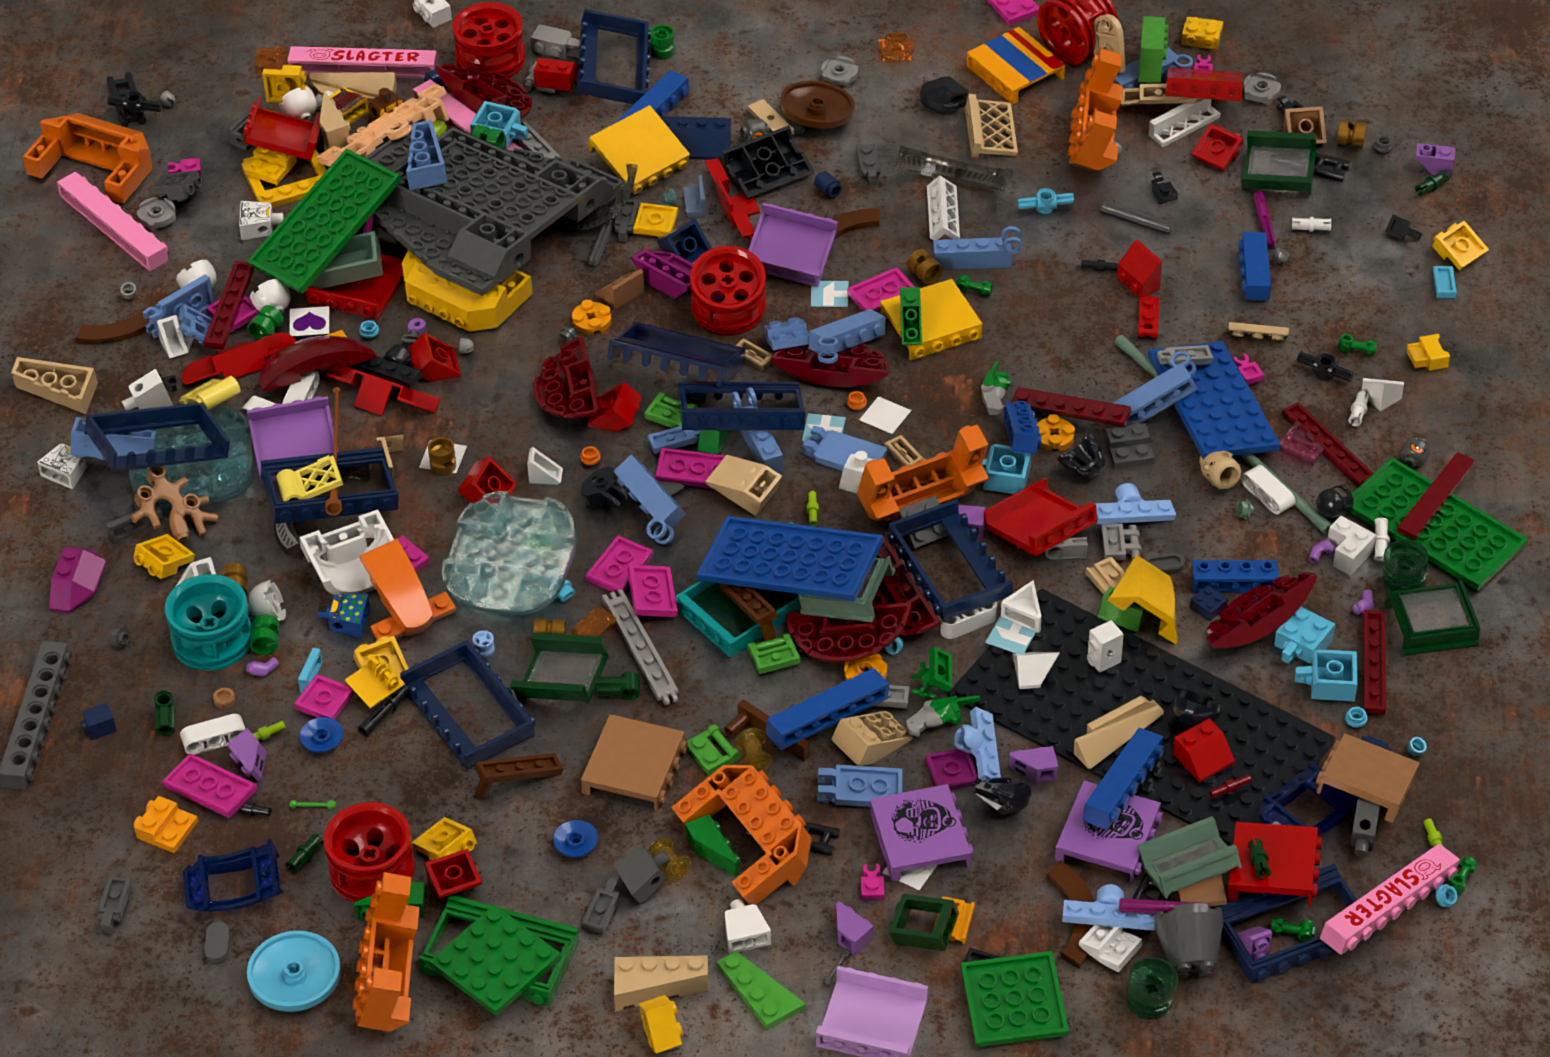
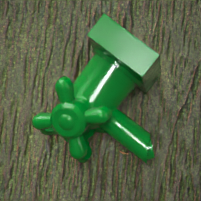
(937, 675)

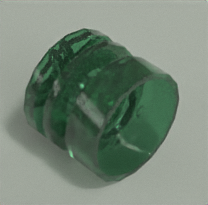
(1405, 565)
(1151, 988)

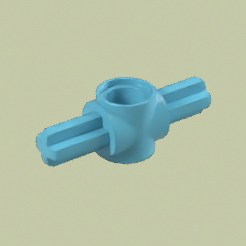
(1045, 201)

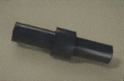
(1099, 265)
(251, 809)

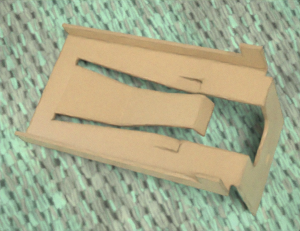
(397, 445)

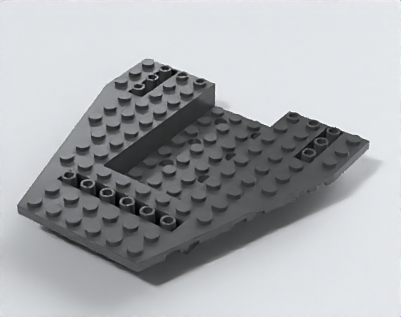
(489, 210)

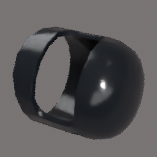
(1332, 504)

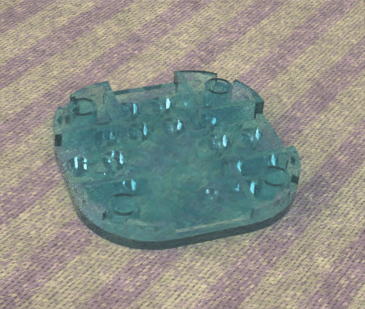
(215, 478)
(510, 554)

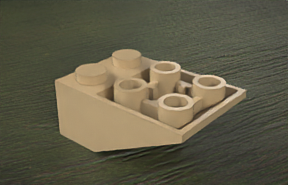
(332, 124)
(744, 482)
(870, 737)

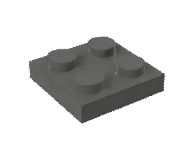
(926, 535)

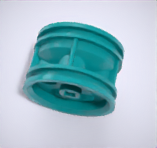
(213, 641)

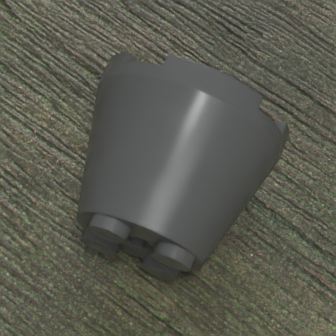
(1190, 938)

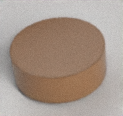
(224, 698)

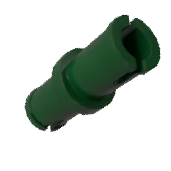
(1432, 183)
(304, 853)
(1259, 858)

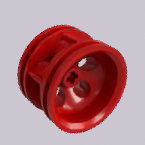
(1068, 27)
(478, 36)
(727, 268)
(353, 829)

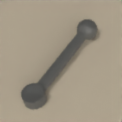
(845, 953)

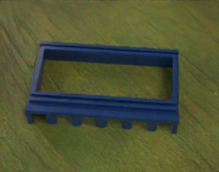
(586, 74)
(680, 347)
(741, 417)
(156, 418)
(315, 507)
(971, 549)
(443, 721)
(1288, 958)

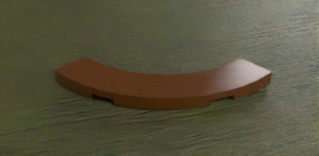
(857, 219)
(117, 331)
(1075, 890)

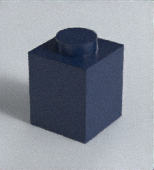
(98, 721)

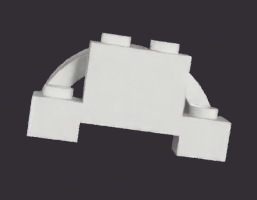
(341, 568)

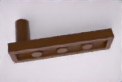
(754, 606)
(756, 718)
(515, 769)

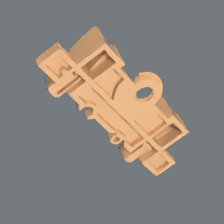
(425, 108)

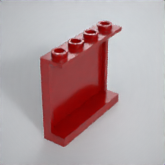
(1204, 84)
(281, 132)
(365, 296)
(1038, 518)
(1291, 860)

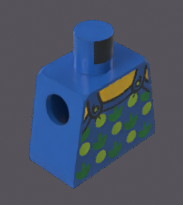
(347, 614)

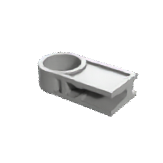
(1070, 549)

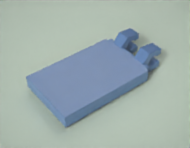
(195, 294)
(836, 448)
(857, 784)

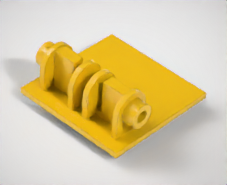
(374, 681)

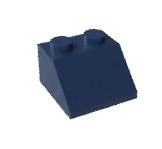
(685, 241)

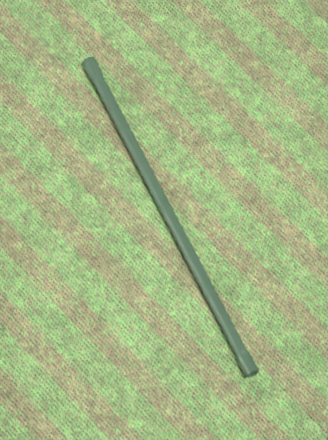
(1316, 518)

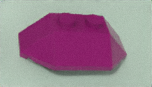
(664, 271)
(75, 578)

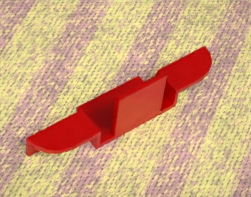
(735, 207)
(236, 359)
(376, 391)

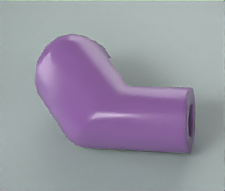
(1319, 548)
(1364, 604)
(262, 669)

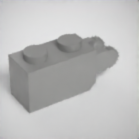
(554, 42)

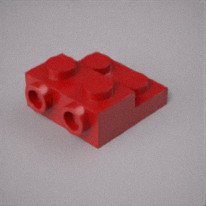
(1218, 147)

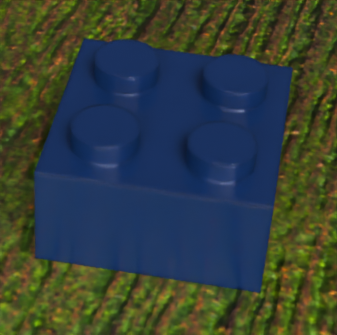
(1208, 602)

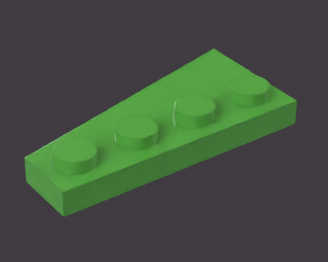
(760, 992)

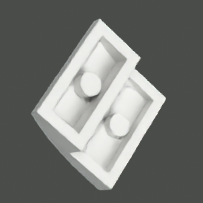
(1110, 946)

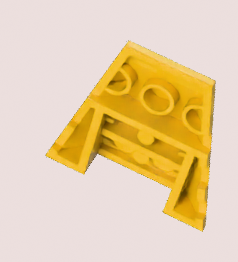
(1152, 591)

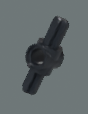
(134, 103)
(1325, 366)

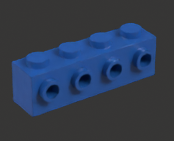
(1255, 266)
(1021, 427)
(1233, 575)

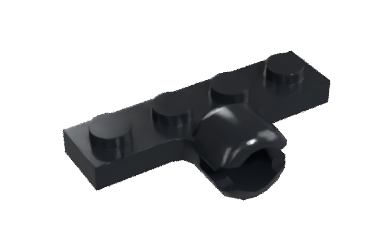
(392, 367)

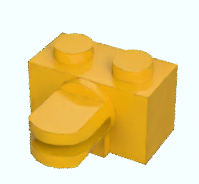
(661, 1024)

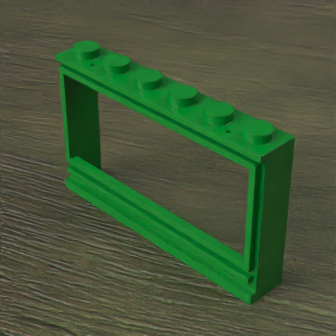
(546, 930)

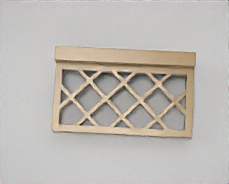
(977, 126)

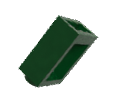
(943, 929)

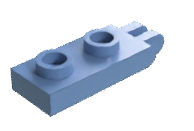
(672, 439)

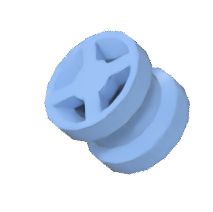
(484, 642)

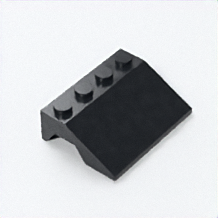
(765, 163)

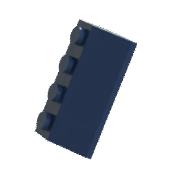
(701, 136)

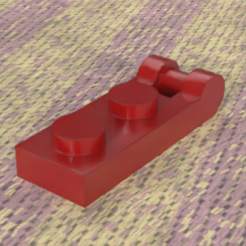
(1148, 316)

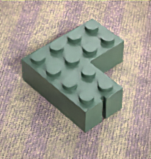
(355, 262)

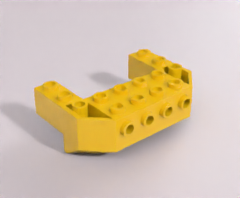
(459, 304)

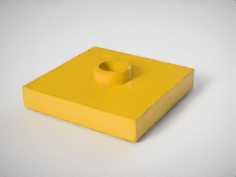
(655, 219)

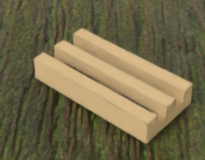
(751, 357)
(900, 454)

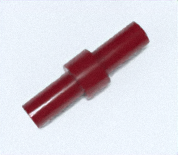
(1230, 786)

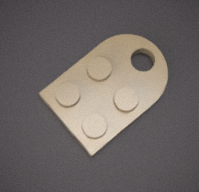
(1109, 37)

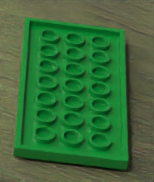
(324, 220)
(1456, 539)

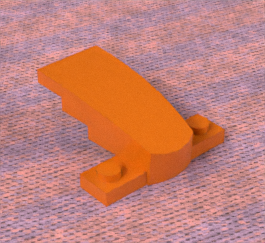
(402, 593)

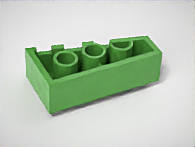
(1153, 49)

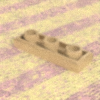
(764, 111)
(1258, 331)

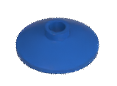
(321, 734)
(575, 838)

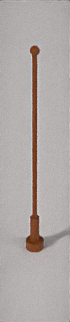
(333, 505)

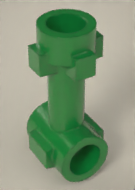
(965, 283)
(1346, 343)
(1457, 881)
(1305, 930)

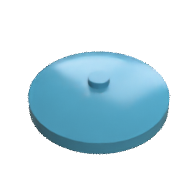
(293, 971)

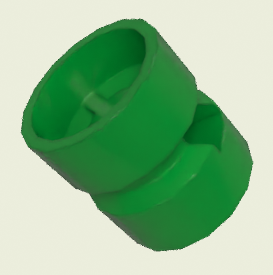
(662, 42)
(494, 136)
(265, 322)
(264, 634)

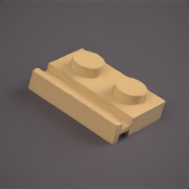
(1105, 574)

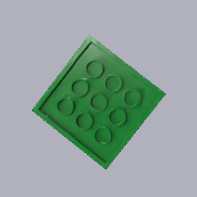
(495, 960)
(1014, 999)

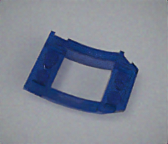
(1274, 803)
(266, 878)

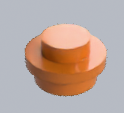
(856, 400)
(590, 455)

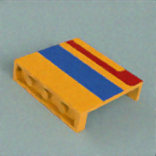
(1013, 63)

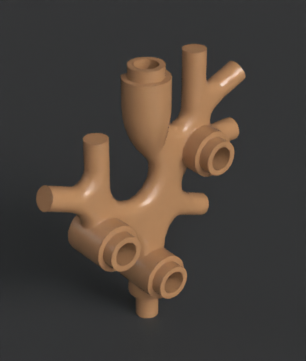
(181, 506)

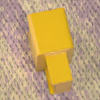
(1428, 353)

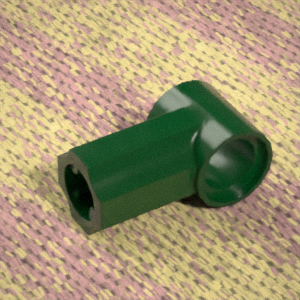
(625, 686)
(164, 713)

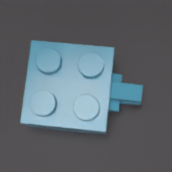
(501, 118)
(1006, 469)
(1303, 635)
(1330, 675)

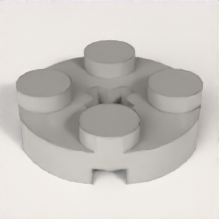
(831, 73)
(1254, 92)
(165, 213)

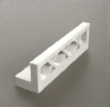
(1178, 118)
(938, 207)

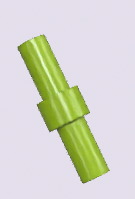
(812, 508)
(265, 732)
(1433, 835)

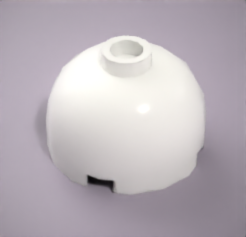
(299, 103)
(198, 269)
(271, 293)
(266, 599)

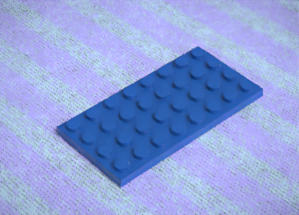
(1223, 409)
(790, 558)

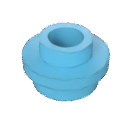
(369, 329)
(1356, 717)
(1446, 895)

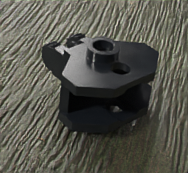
(604, 489)

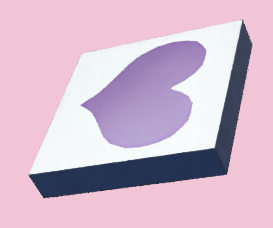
(309, 322)

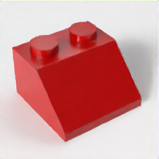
(555, 74)
(1140, 270)
(434, 359)
(617, 409)
(486, 478)
(1203, 750)
(452, 874)

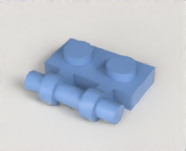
(193, 323)

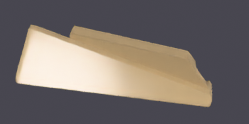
(364, 83)
(1151, 95)
(1114, 730)

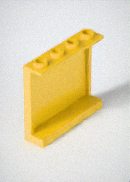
(640, 141)
(945, 319)

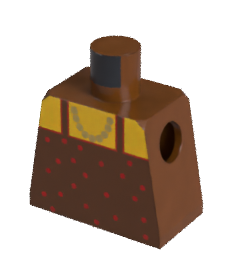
(383, 103)

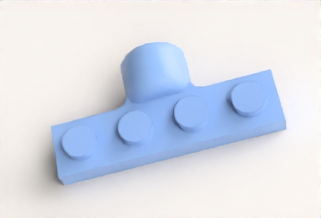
(1132, 508)
(981, 742)
(1106, 911)

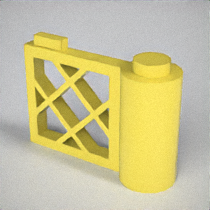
(212, 392)
(294, 487)

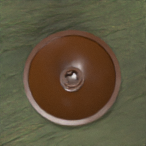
(817, 104)

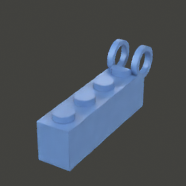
(1130, 77)
(977, 252)
(845, 334)
(1161, 390)
(760, 442)
(652, 496)

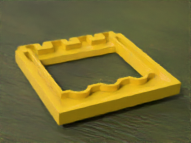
(286, 193)

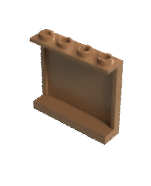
(635, 760)
(1369, 773)

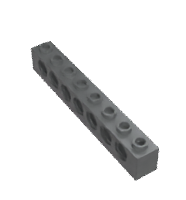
(35, 715)

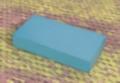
(1444, 282)
(310, 669)

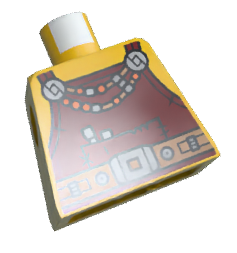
(350, 103)

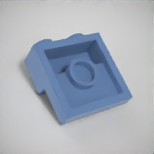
(786, 334)

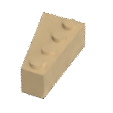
(56, 382)
(653, 976)

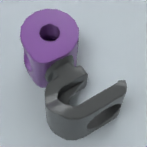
(416, 328)

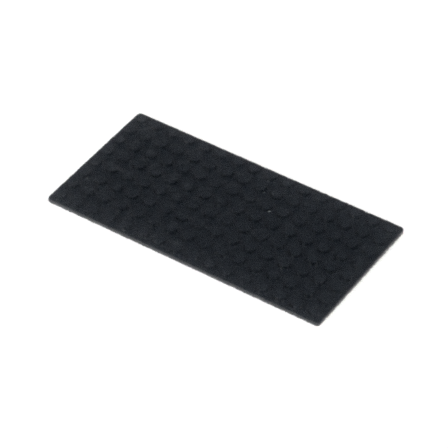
(1262, 737)

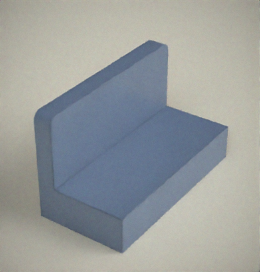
(695, 200)

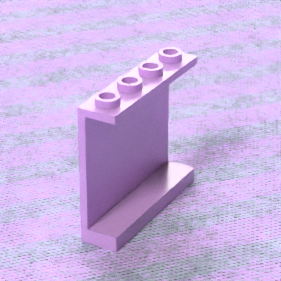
(872, 1015)

